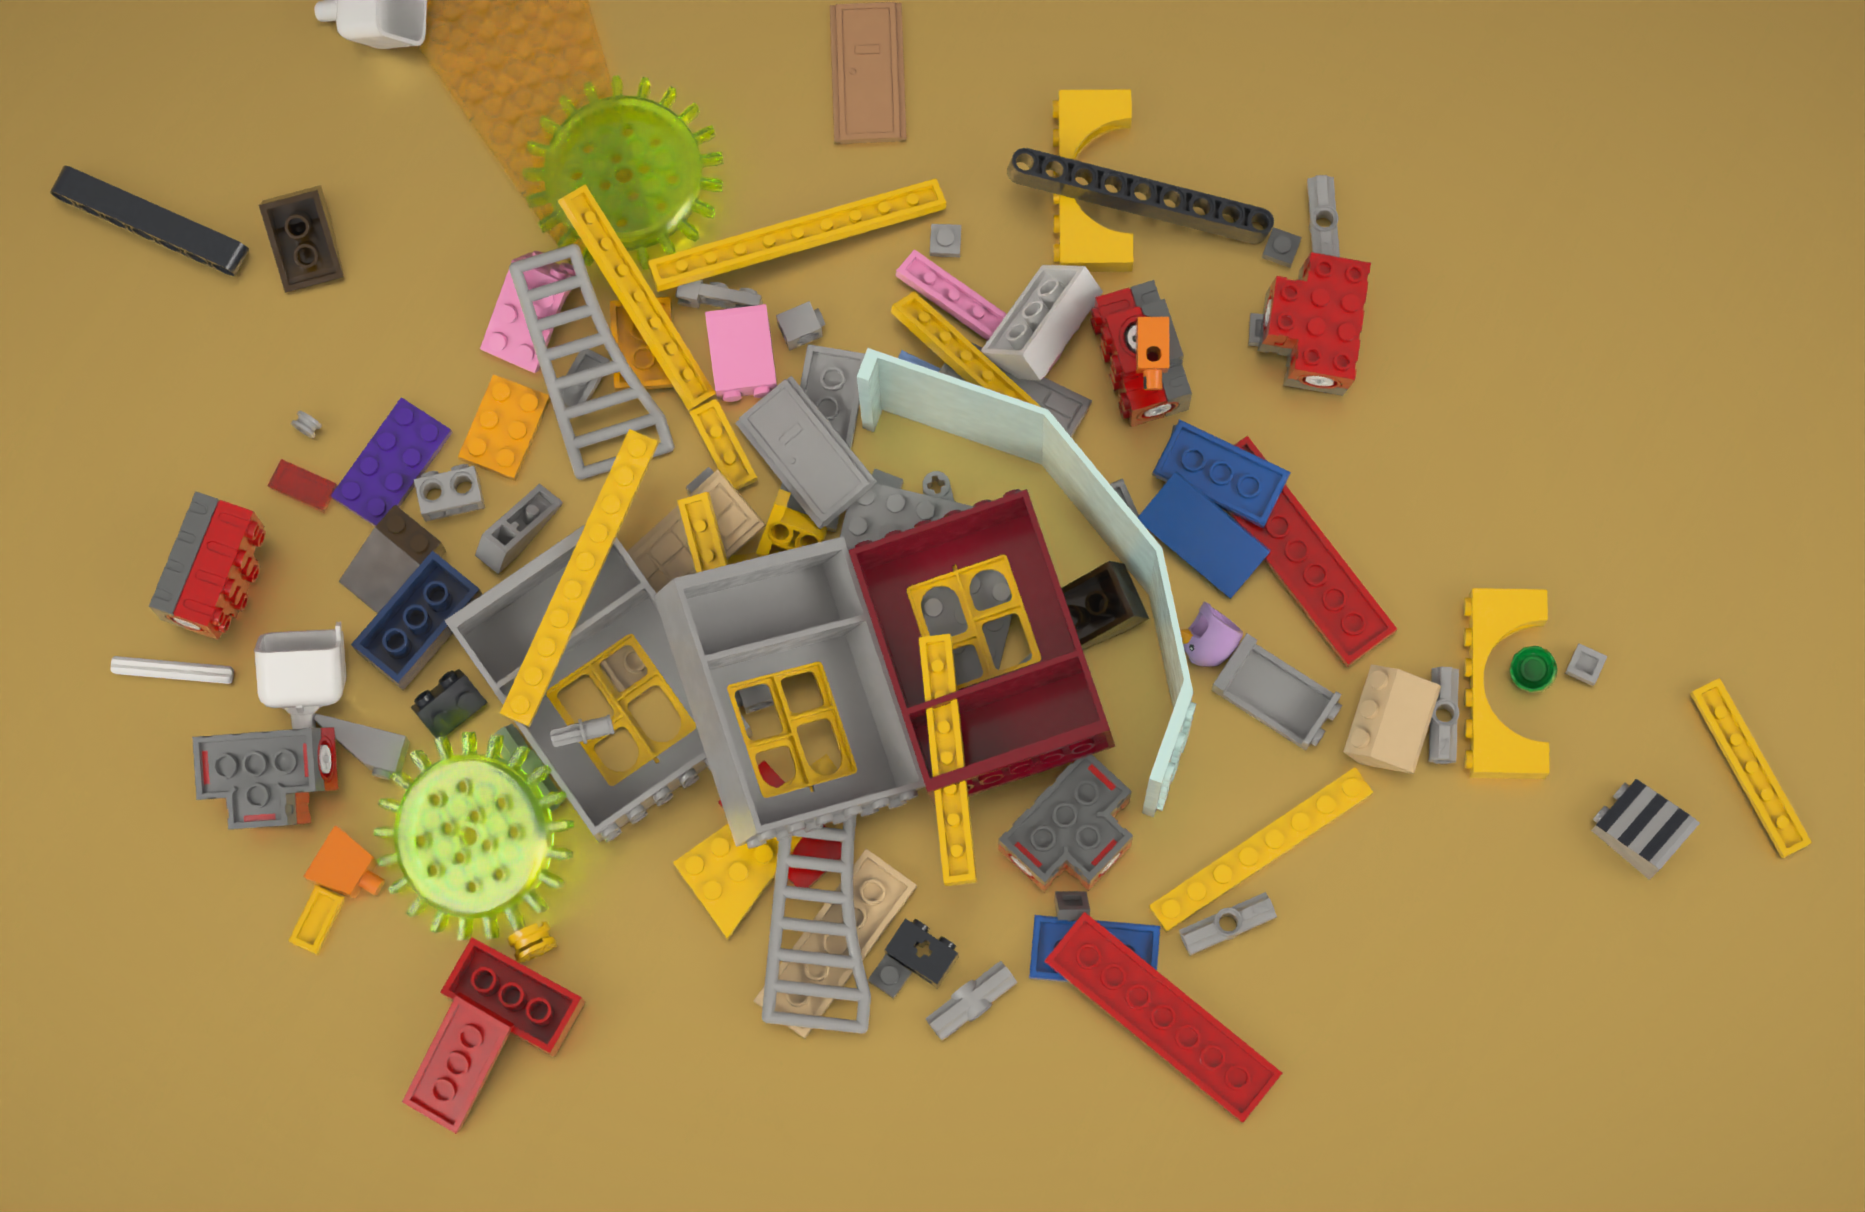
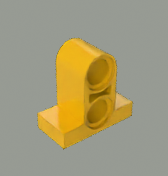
(797, 528)

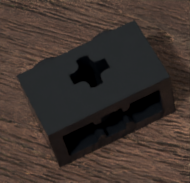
(929, 968)

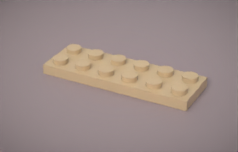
(877, 898)

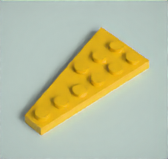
(733, 877)

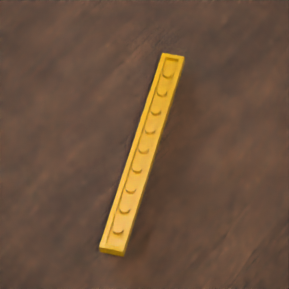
(796, 234)
(579, 578)

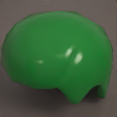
(1533, 669)

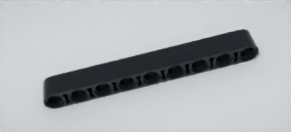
(1126, 201)

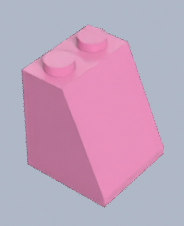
(741, 352)

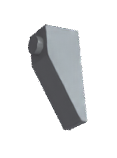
(517, 528)
(375, 748)

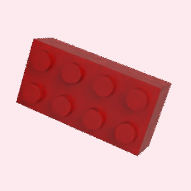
(532, 1002)

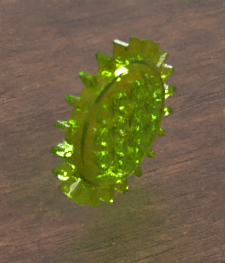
(602, 126)
(520, 858)

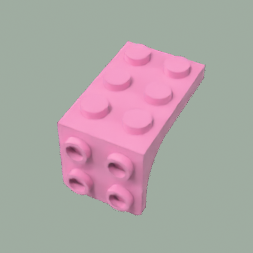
(507, 330)

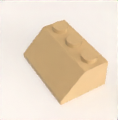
(1392, 719)

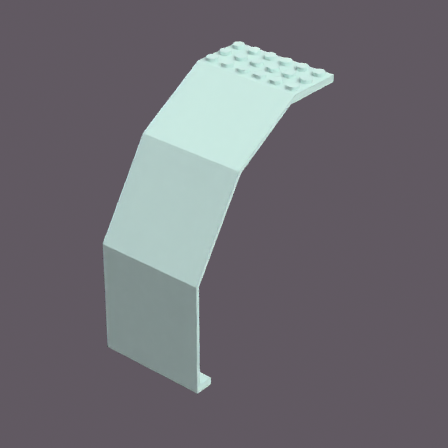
(1038, 437)

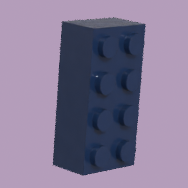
(413, 620)

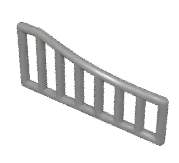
(604, 336)
(847, 929)

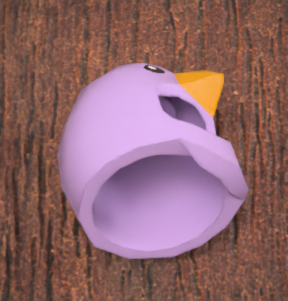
(1210, 637)

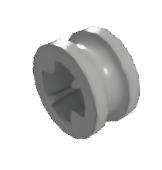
(306, 424)

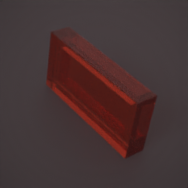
(302, 485)

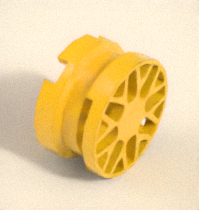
(532, 942)

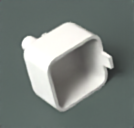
(377, 22)
(301, 671)

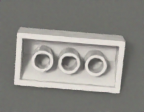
(1042, 321)

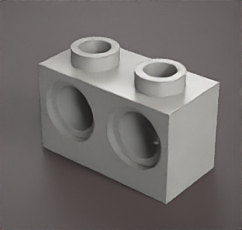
(450, 500)

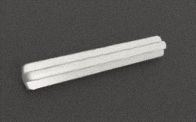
(172, 670)

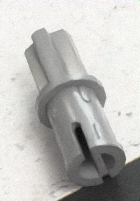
(582, 731)

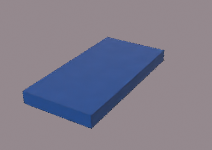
(1223, 473)
(1203, 534)
(1050, 931)

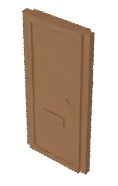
(868, 72)

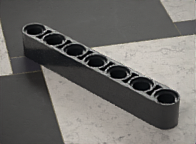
(149, 221)

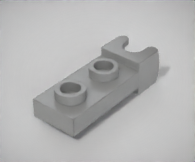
(716, 295)

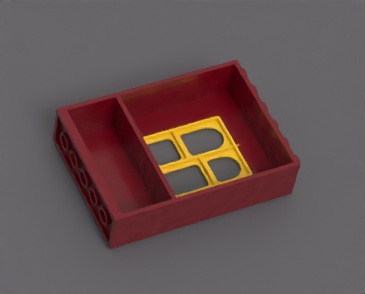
(1010, 717)

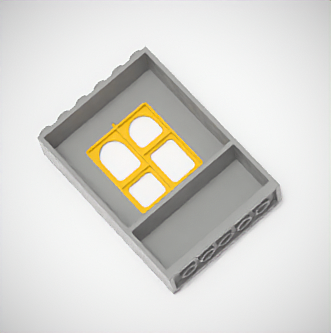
(618, 613)
(774, 622)

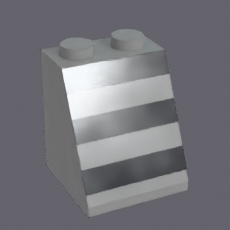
(1643, 827)

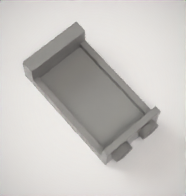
(1276, 694)

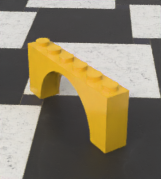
(1082, 118)
(1493, 746)

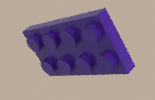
(391, 462)

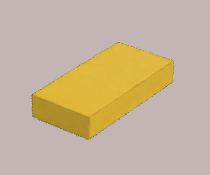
(316, 919)

